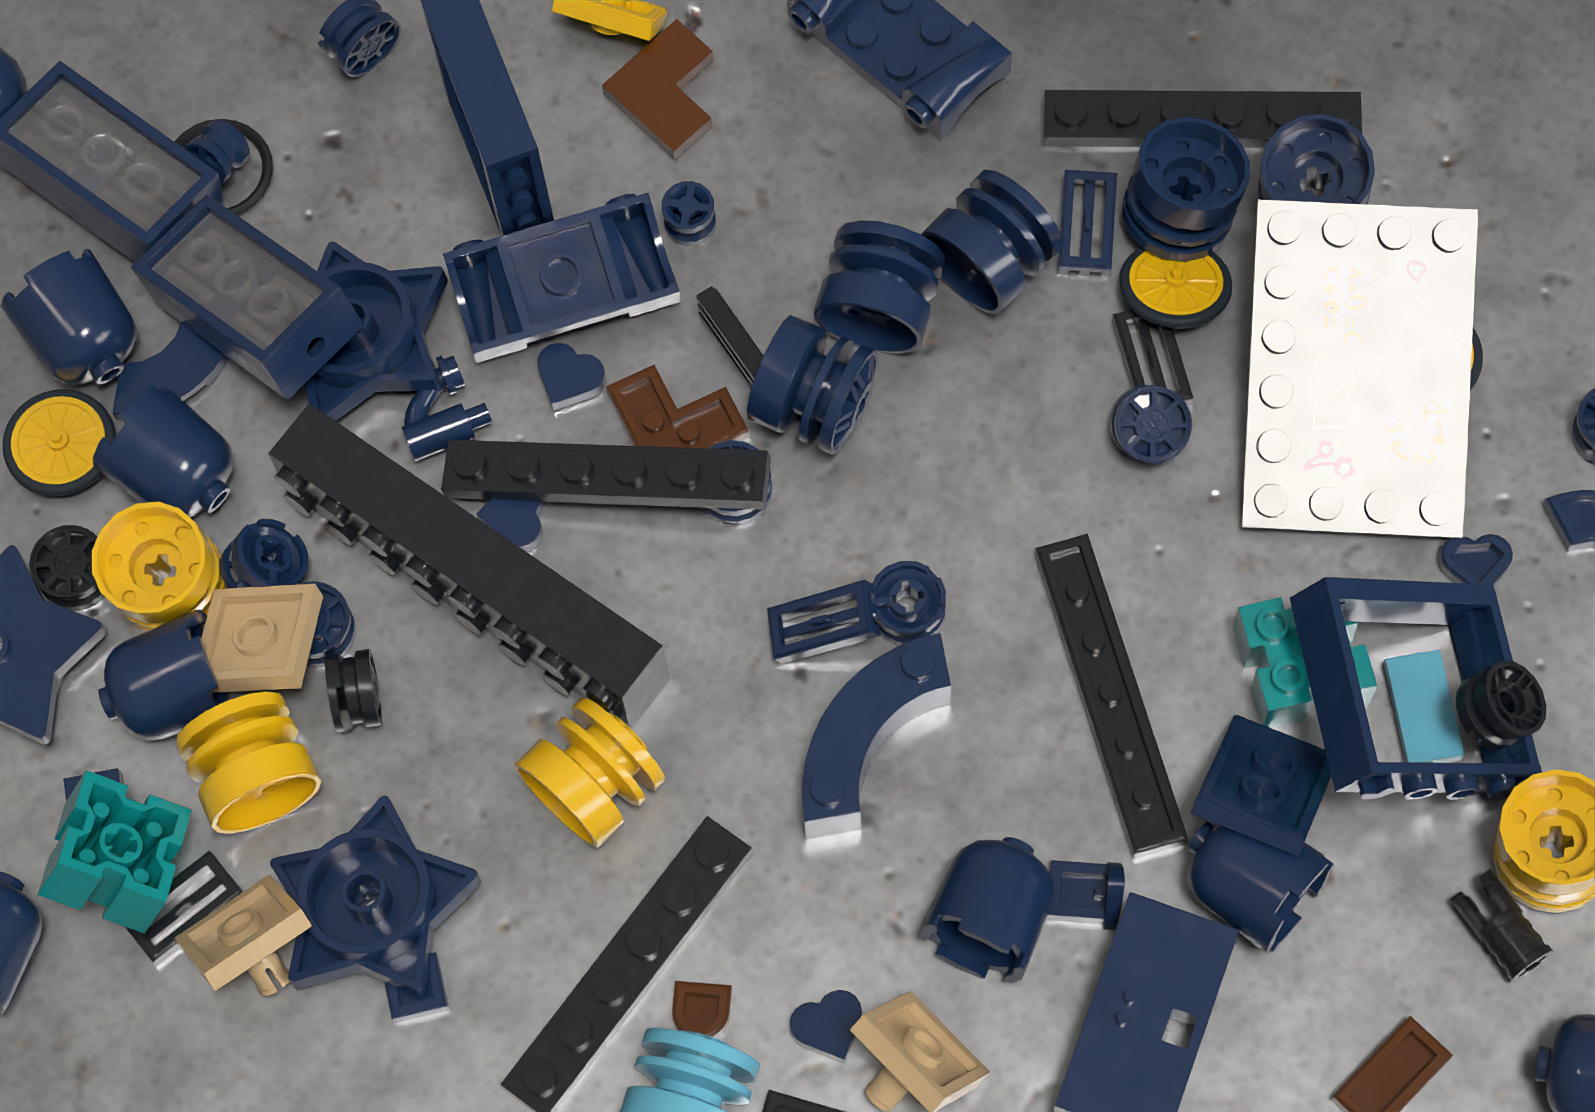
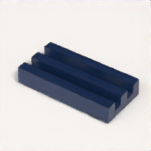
(1085, 263)
(829, 641)

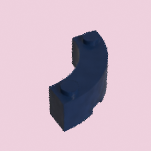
(857, 722)

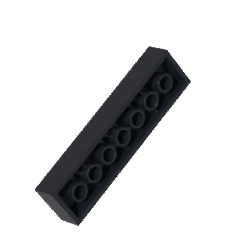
(468, 567)

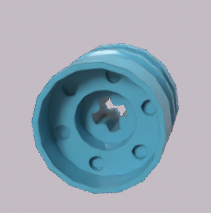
(690, 1074)

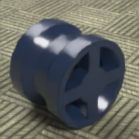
(220, 148)
(681, 204)

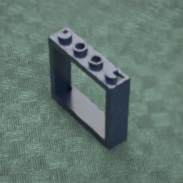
(488, 114)
(1337, 695)

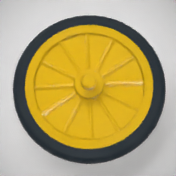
(1175, 291)
(54, 441)

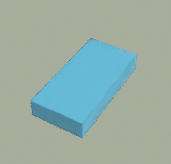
(1423, 708)

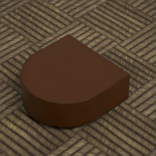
(702, 1007)

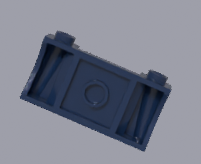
(909, 53)
(561, 276)

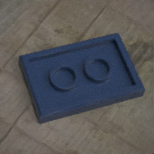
(1264, 785)

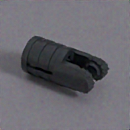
(1508, 934)

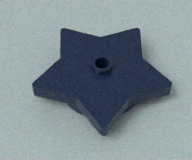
(391, 345)
(37, 649)
(392, 934)

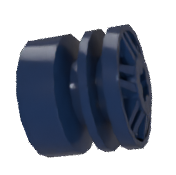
(1320, 152)
(1185, 189)
(993, 241)
(879, 286)
(801, 380)

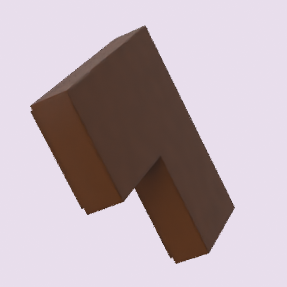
(652, 84)
(656, 422)

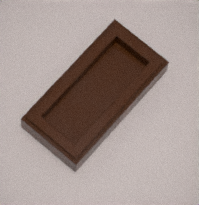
(1394, 1071)

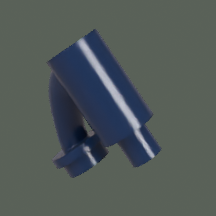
(431, 433)

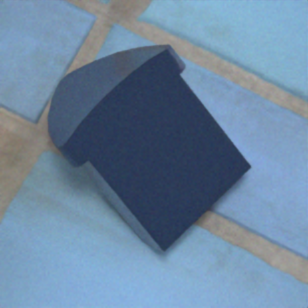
(1087, 892)

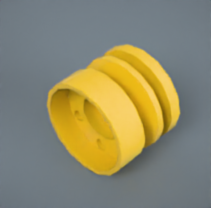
(141, 548)
(248, 762)
(594, 768)
(1541, 810)

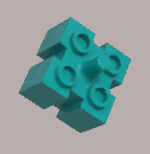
(1281, 684)
(115, 852)

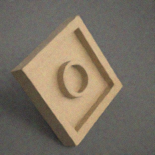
(261, 636)
(245, 937)
(917, 1056)

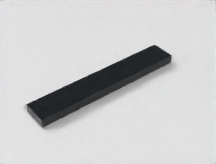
(1111, 696)

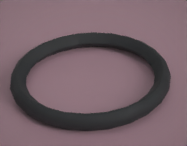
(261, 145)

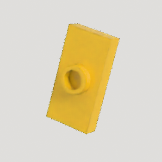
(616, 16)

